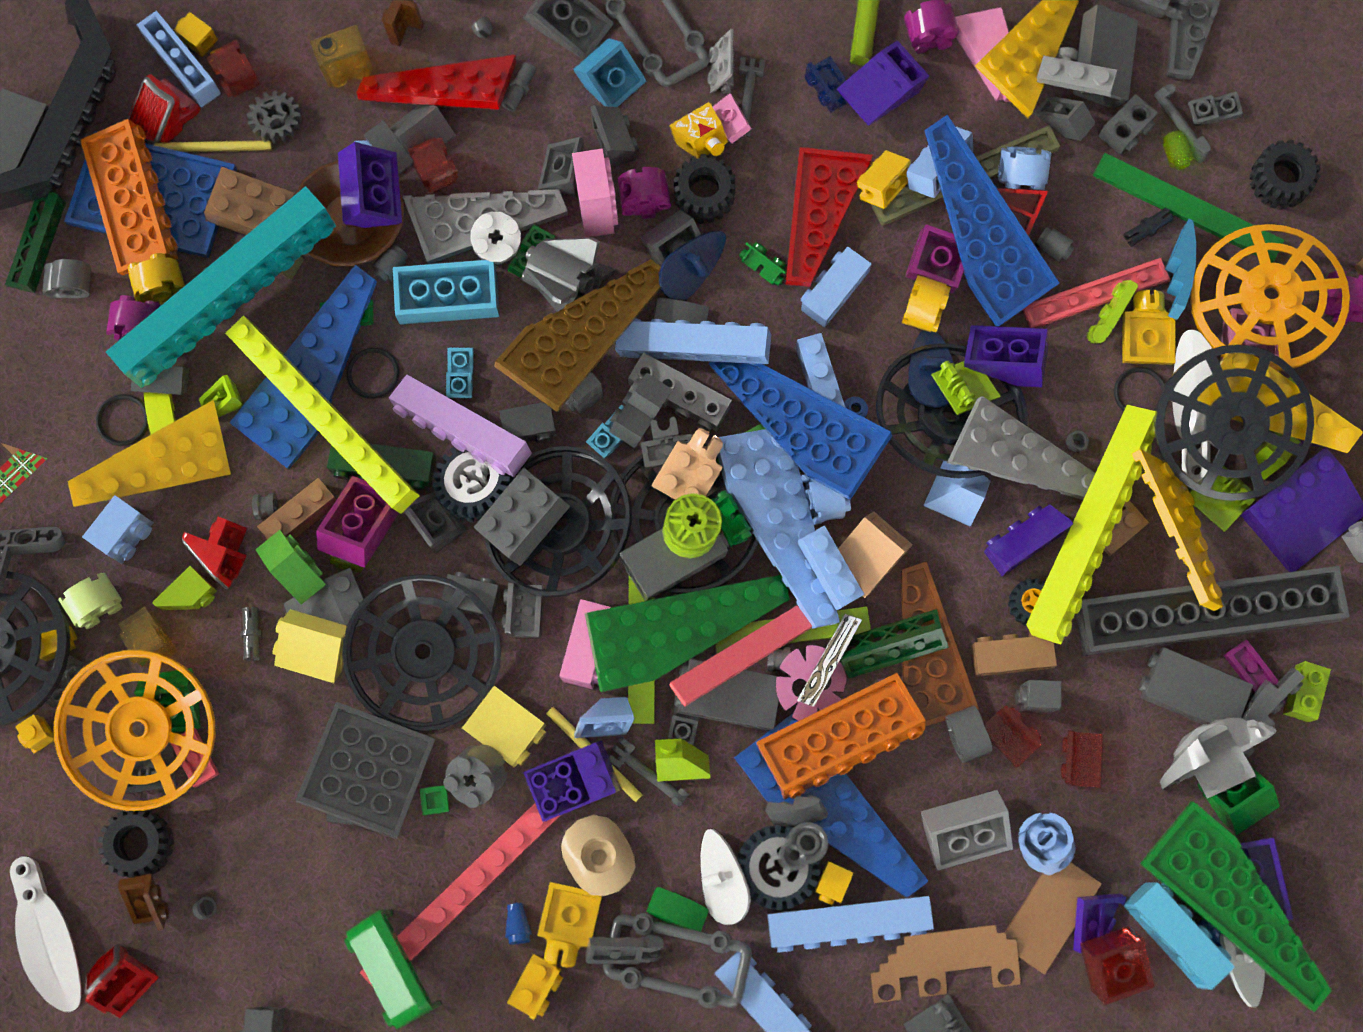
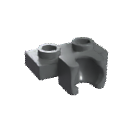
(658, 450)

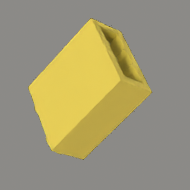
(310, 645)
(505, 727)

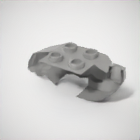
(1216, 754)

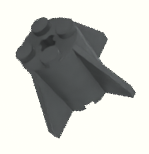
(565, 269)

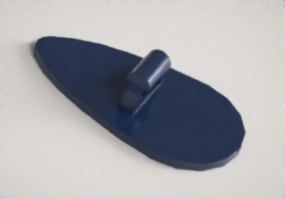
(690, 265)
(923, 365)

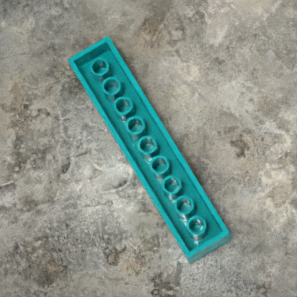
(222, 288)

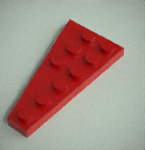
(458, 84)
(822, 196)

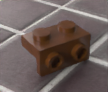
(398, 18)
(144, 900)

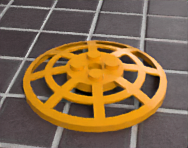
(1267, 310)
(121, 735)

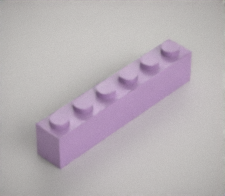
(460, 426)

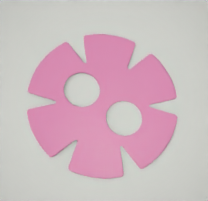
(800, 669)

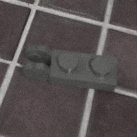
(624, 950)

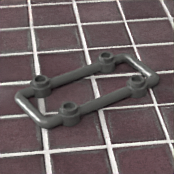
(653, 63)
(719, 941)

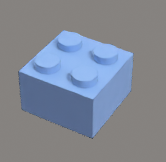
(118, 530)

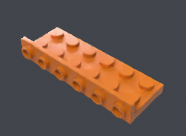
(128, 194)
(842, 736)

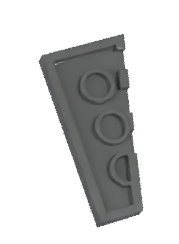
(1189, 37)

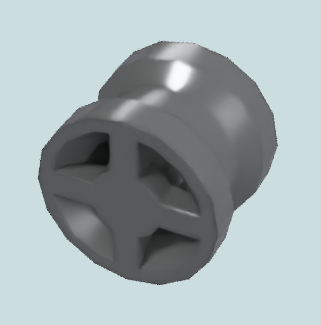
(264, 505)

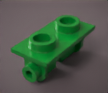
(772, 267)
(734, 528)

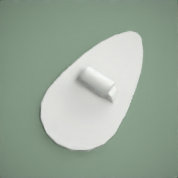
(723, 880)
(1246, 975)

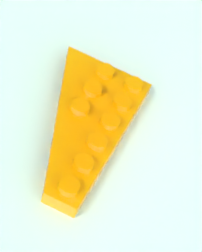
(1017, 58)
(1329, 427)
(172, 456)
(1179, 518)

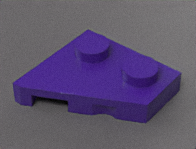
(1095, 917)

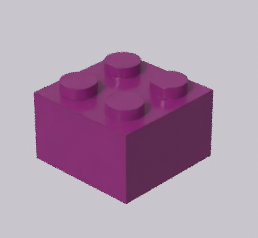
(936, 257)

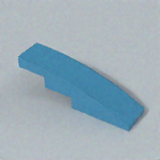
(1182, 264)

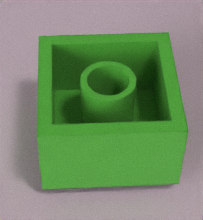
(291, 566)

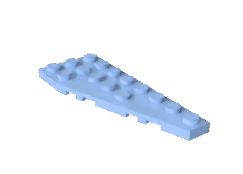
(776, 506)

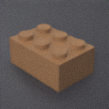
(242, 201)

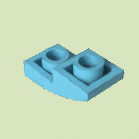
(460, 373)
(602, 440)

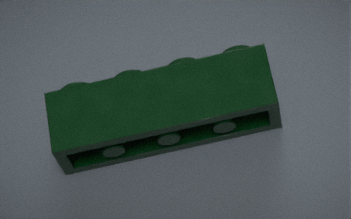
(412, 465)

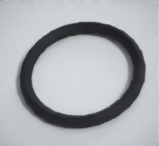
(360, 354)
(1130, 371)
(101, 410)

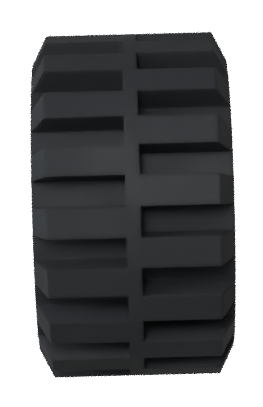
(710, 170)
(1274, 189)
(114, 839)

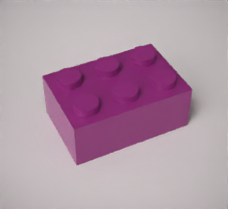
(355, 523)

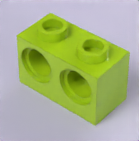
(1308, 699)

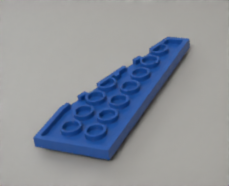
(993, 246)
(321, 357)
(813, 430)
(850, 825)

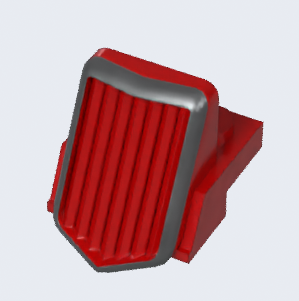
(161, 109)
(220, 552)
(117, 981)

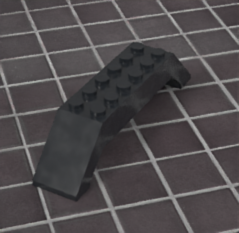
(67, 115)

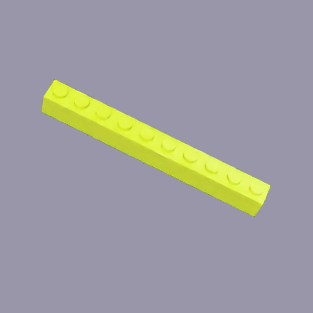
(322, 415)
(1092, 527)

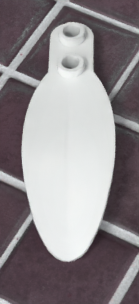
(1191, 344)
(44, 939)

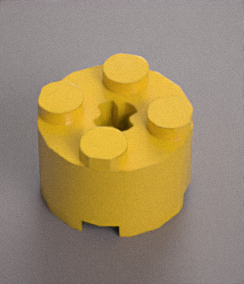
(155, 278)
(926, 304)

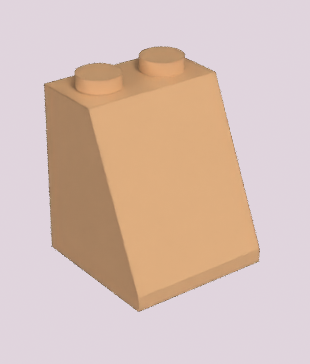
(873, 551)

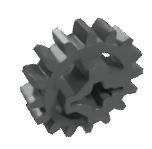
(274, 117)

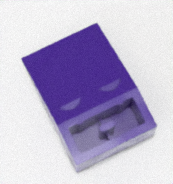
(884, 83)
(572, 781)

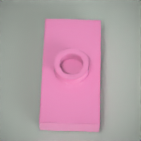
(732, 118)

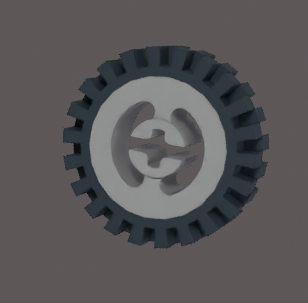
(788, 893)

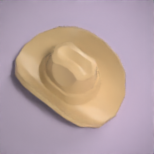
(598, 855)

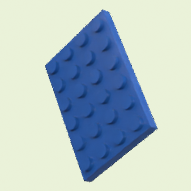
(186, 189)

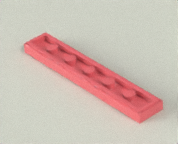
(1093, 294)
(740, 656)

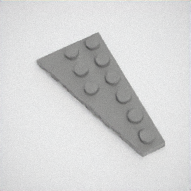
(447, 221)
(1013, 451)

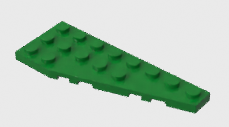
(655, 636)
(1219, 882)

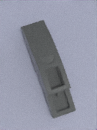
(1269, 699)

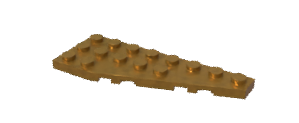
(566, 346)

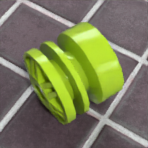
(689, 540)

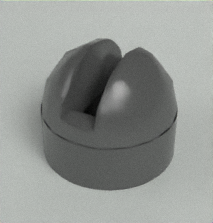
(481, 26)
(1077, 436)
(208, 908)

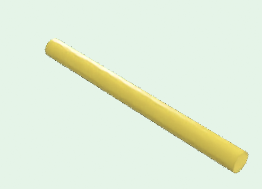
(217, 146)
(569, 729)

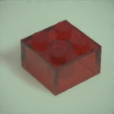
(1117, 965)

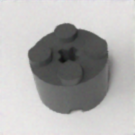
(475, 775)

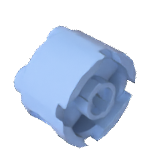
(1024, 167)
(824, 502)
(1046, 843)

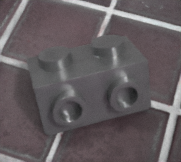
(523, 612)

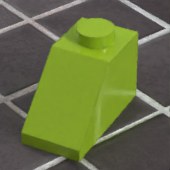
(186, 592)
(680, 761)

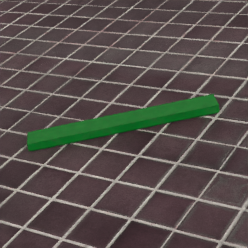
(1178, 202)

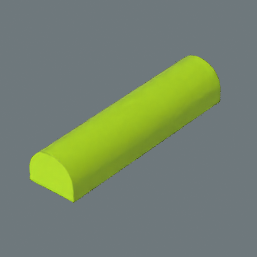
(864, 32)

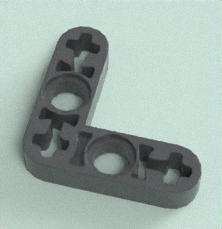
(43, 541)

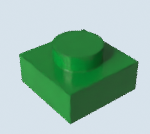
(434, 800)

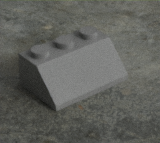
(967, 829)

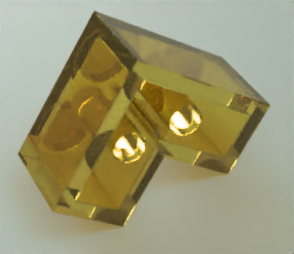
(145, 632)

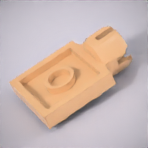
(690, 467)

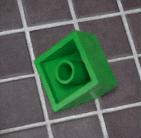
(166, 698)
(1244, 803)

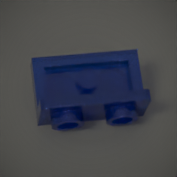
(826, 79)

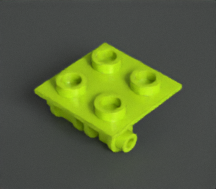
(963, 386)
(1219, 511)

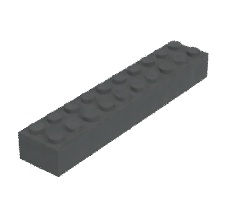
(1177, 616)

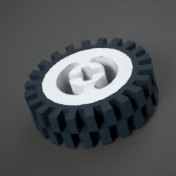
(471, 499)

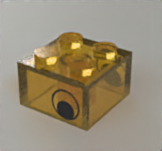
(342, 56)

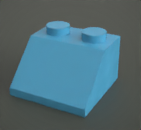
(610, 73)

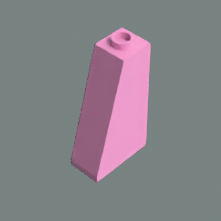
(978, 35)

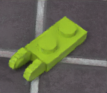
(1111, 313)

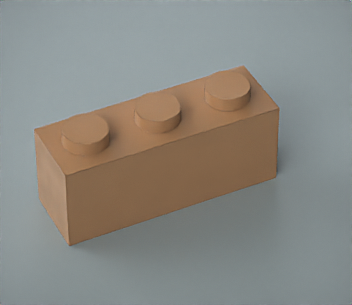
(300, 511)
(1012, 655)

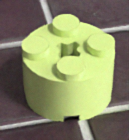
(90, 600)

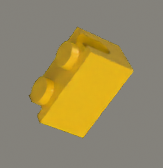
(884, 179)

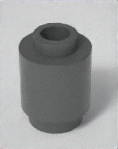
(1055, 244)
(387, 260)

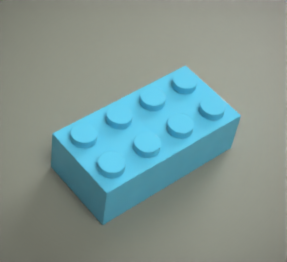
(445, 292)
(1178, 935)

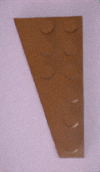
(938, 678)

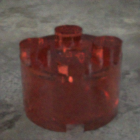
(234, 68)
(432, 164)

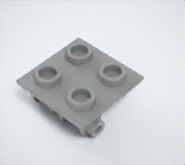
(722, 65)

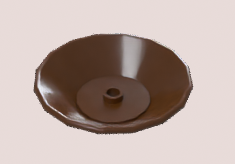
(347, 243)

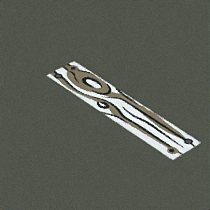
(829, 660)

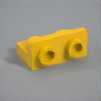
(535, 987)

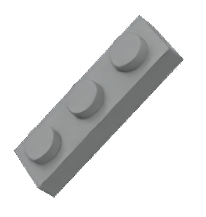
(1077, 76)

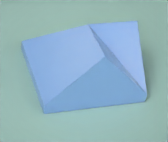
(957, 496)
(606, 718)

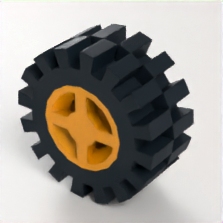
(1019, 599)

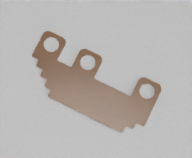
(945, 951)

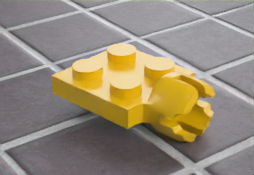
(1148, 331)
(567, 922)

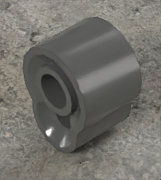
(67, 279)
(968, 734)
(803, 846)

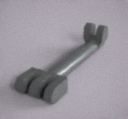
(751, 73)
(1199, 146)
(678, 796)

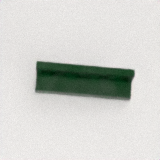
(39, 245)
(894, 647)

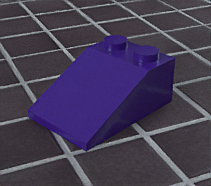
(1008, 354)

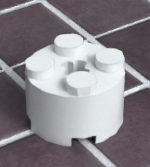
(489, 224)

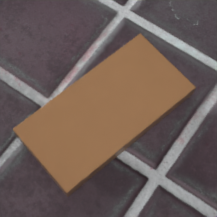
(1049, 915)

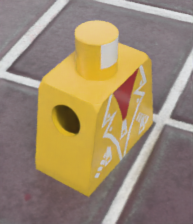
(700, 132)

